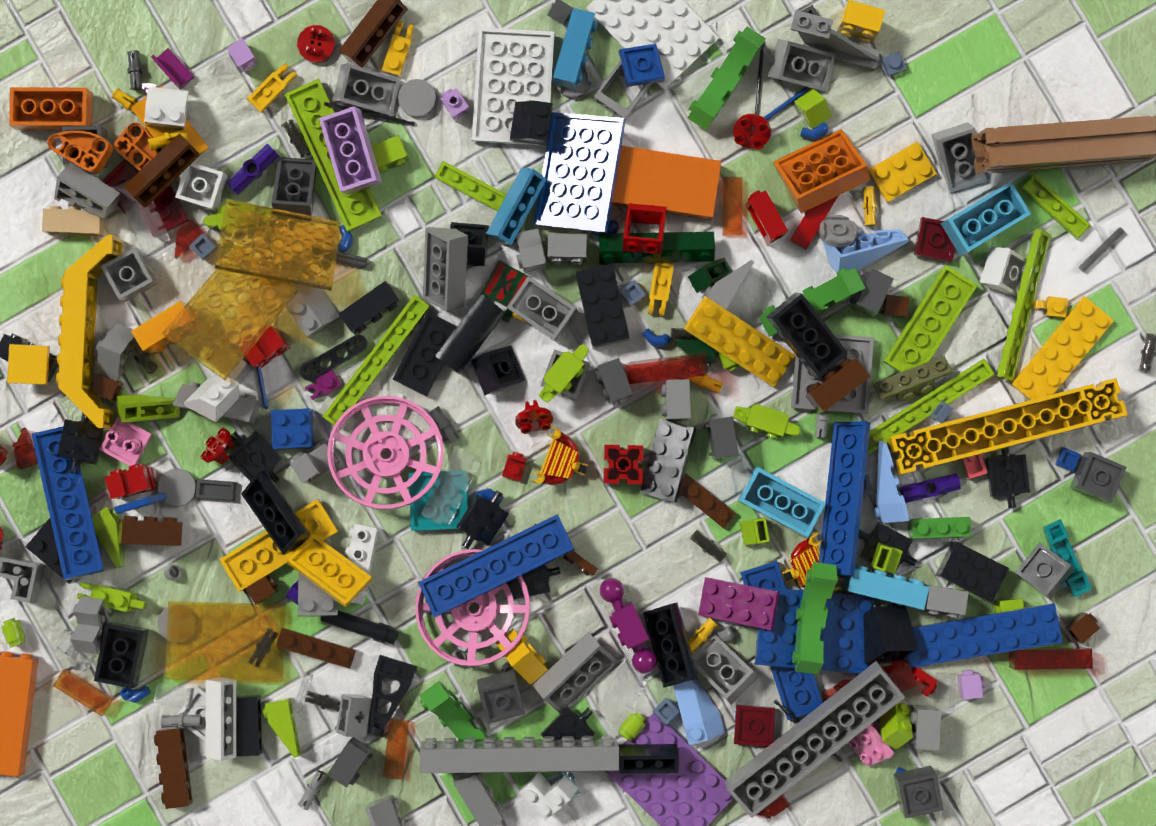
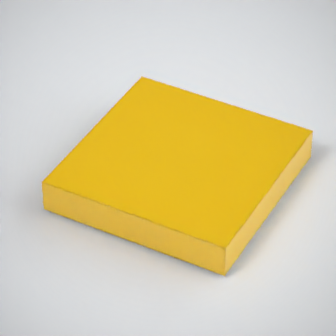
(28, 364)

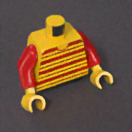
(560, 460)
(802, 560)

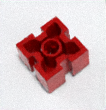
(267, 348)
(631, 473)
(130, 482)

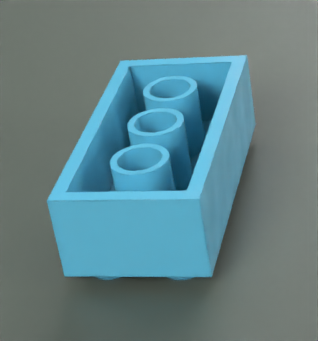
(985, 218)
(781, 502)
(890, 588)

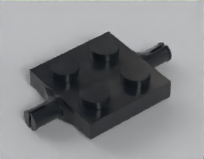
(80, 442)
(254, 456)
(1008, 476)
(482, 519)
(888, 537)
(536, 581)
(569, 724)

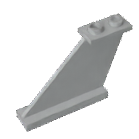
(817, 33)

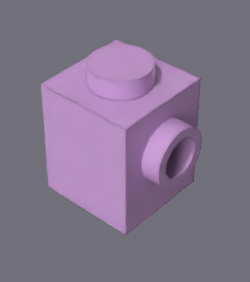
(242, 55)
(454, 103)
(970, 684)

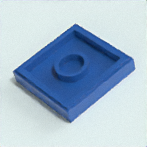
(641, 65)
(140, 503)

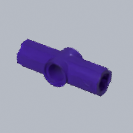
(243, 178)
(941, 485)

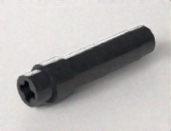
(377, 631)

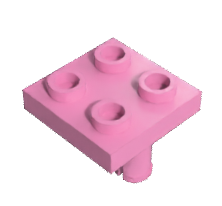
(126, 442)
(869, 745)

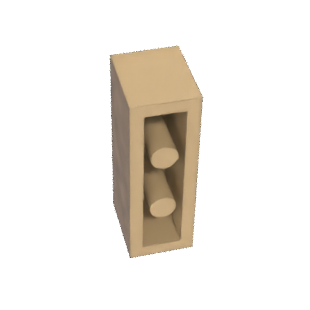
(72, 222)

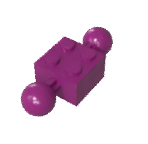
(629, 624)

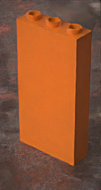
(667, 179)
(16, 705)

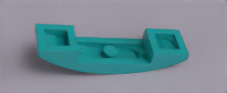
(1059, 544)

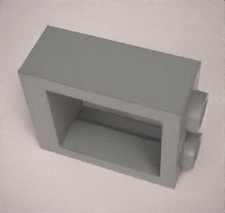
(612, 106)

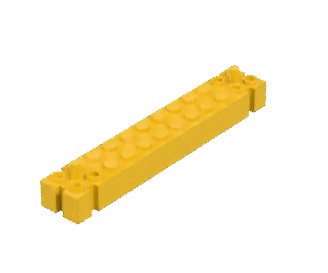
(1007, 426)

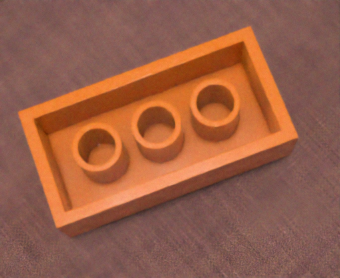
(50, 107)

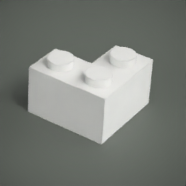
(547, 798)

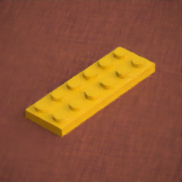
(739, 341)
(1062, 350)
(261, 554)

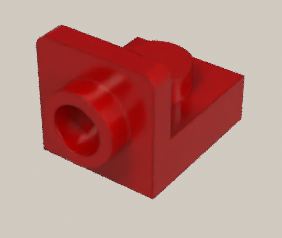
(514, 466)
(922, 677)

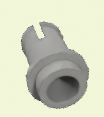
(821, 423)

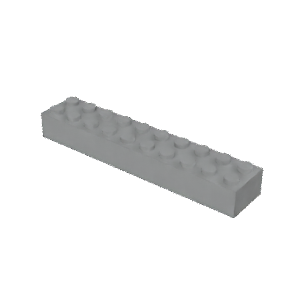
(814, 739)
(519, 755)

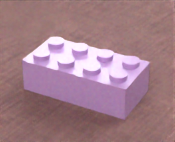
(350, 150)

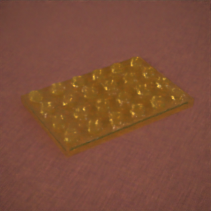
(278, 245)
(228, 318)
(219, 640)

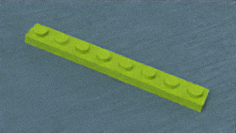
(1024, 304)
(377, 359)
(925, 406)

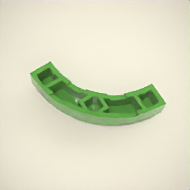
(726, 78)
(824, 296)
(812, 617)
(451, 712)

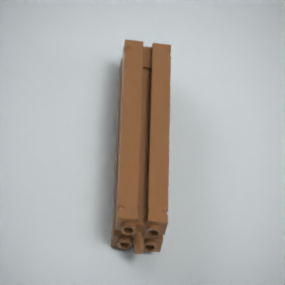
(1065, 144)

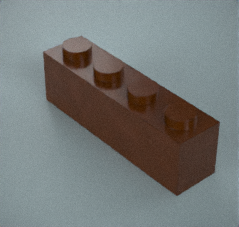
(372, 31)
(162, 170)
(173, 767)

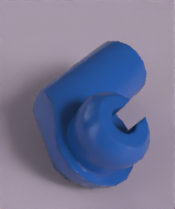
(346, 241)
(488, 494)

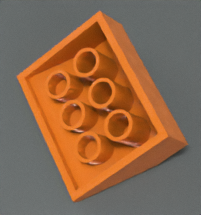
(822, 170)

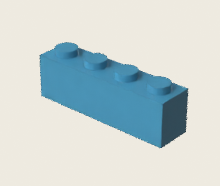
(574, 49)
(516, 206)

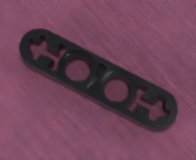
(332, 355)

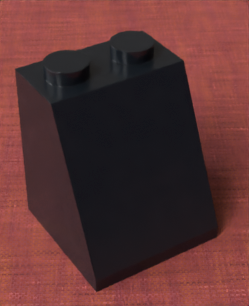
(887, 634)

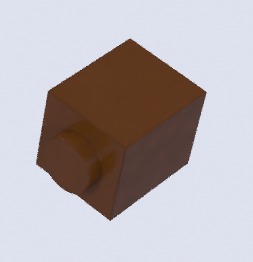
(895, 306)
(107, 387)
(262, 589)
(1082, 627)

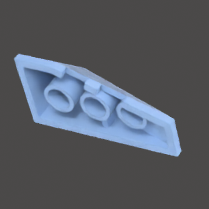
(864, 249)
(888, 501)
(698, 712)

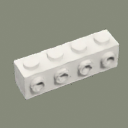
(362, 551)
(220, 718)

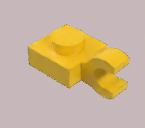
(1053, 306)

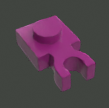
(325, 383)

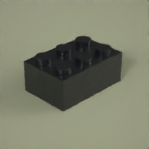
(45, 548)
(972, 571)
(121, 655)

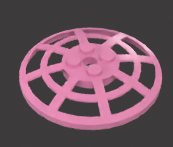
(385, 441)
(474, 622)

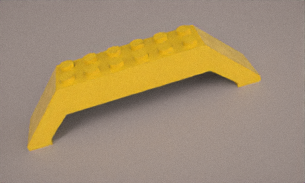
(79, 329)

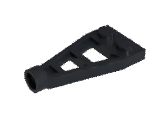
(396, 670)

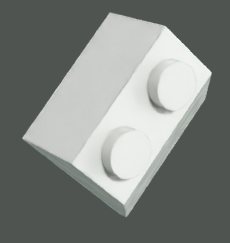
(166, 108)
(1003, 270)
(214, 397)

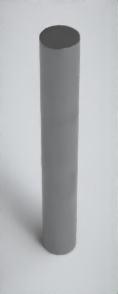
(1101, 249)

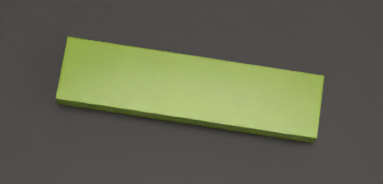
(470, 186)
(1055, 206)

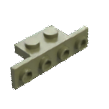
(913, 381)

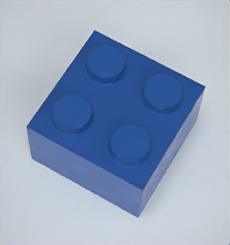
(292, 428)

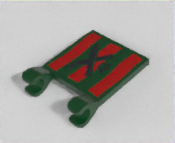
(503, 286)

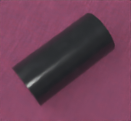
(470, 334)
(275, 513)
(670, 645)

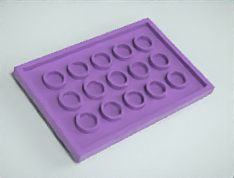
(679, 798)

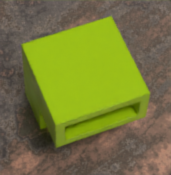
(813, 108)
(754, 531)
(886, 558)

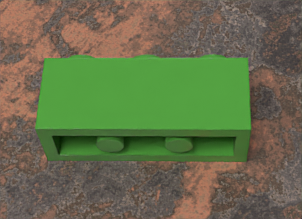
(939, 527)

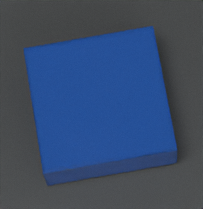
(1068, 459)

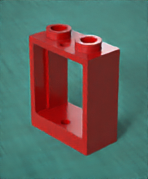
(637, 214)
(766, 217)

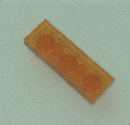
(732, 206)
(83, 692)
(396, 748)

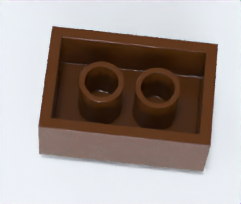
(836, 385)
(150, 531)

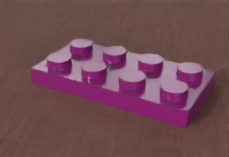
(739, 603)

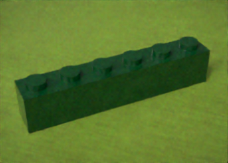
(675, 248)

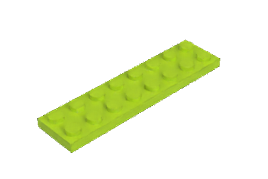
(308, 106)

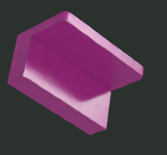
(173, 68)

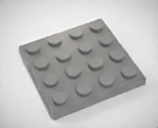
(858, 399)

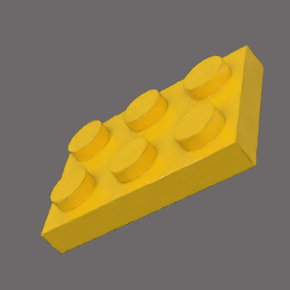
(902, 172)

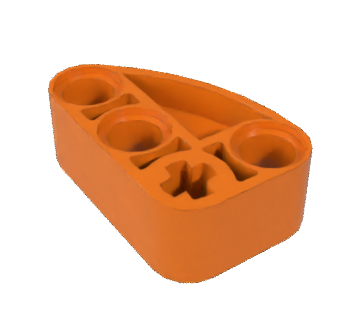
(86, 144)
(136, 145)

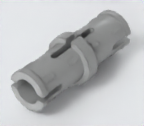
(181, 720)
(312, 789)

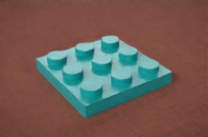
(420, 522)

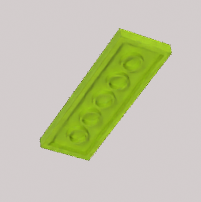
(931, 320)

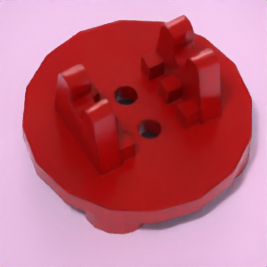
(313, 52)
(760, 133)
(533, 418)
(216, 446)

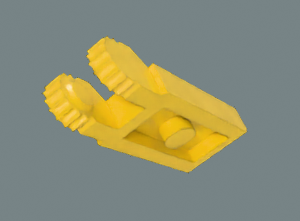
(398, 51)
(271, 88)
(660, 286)

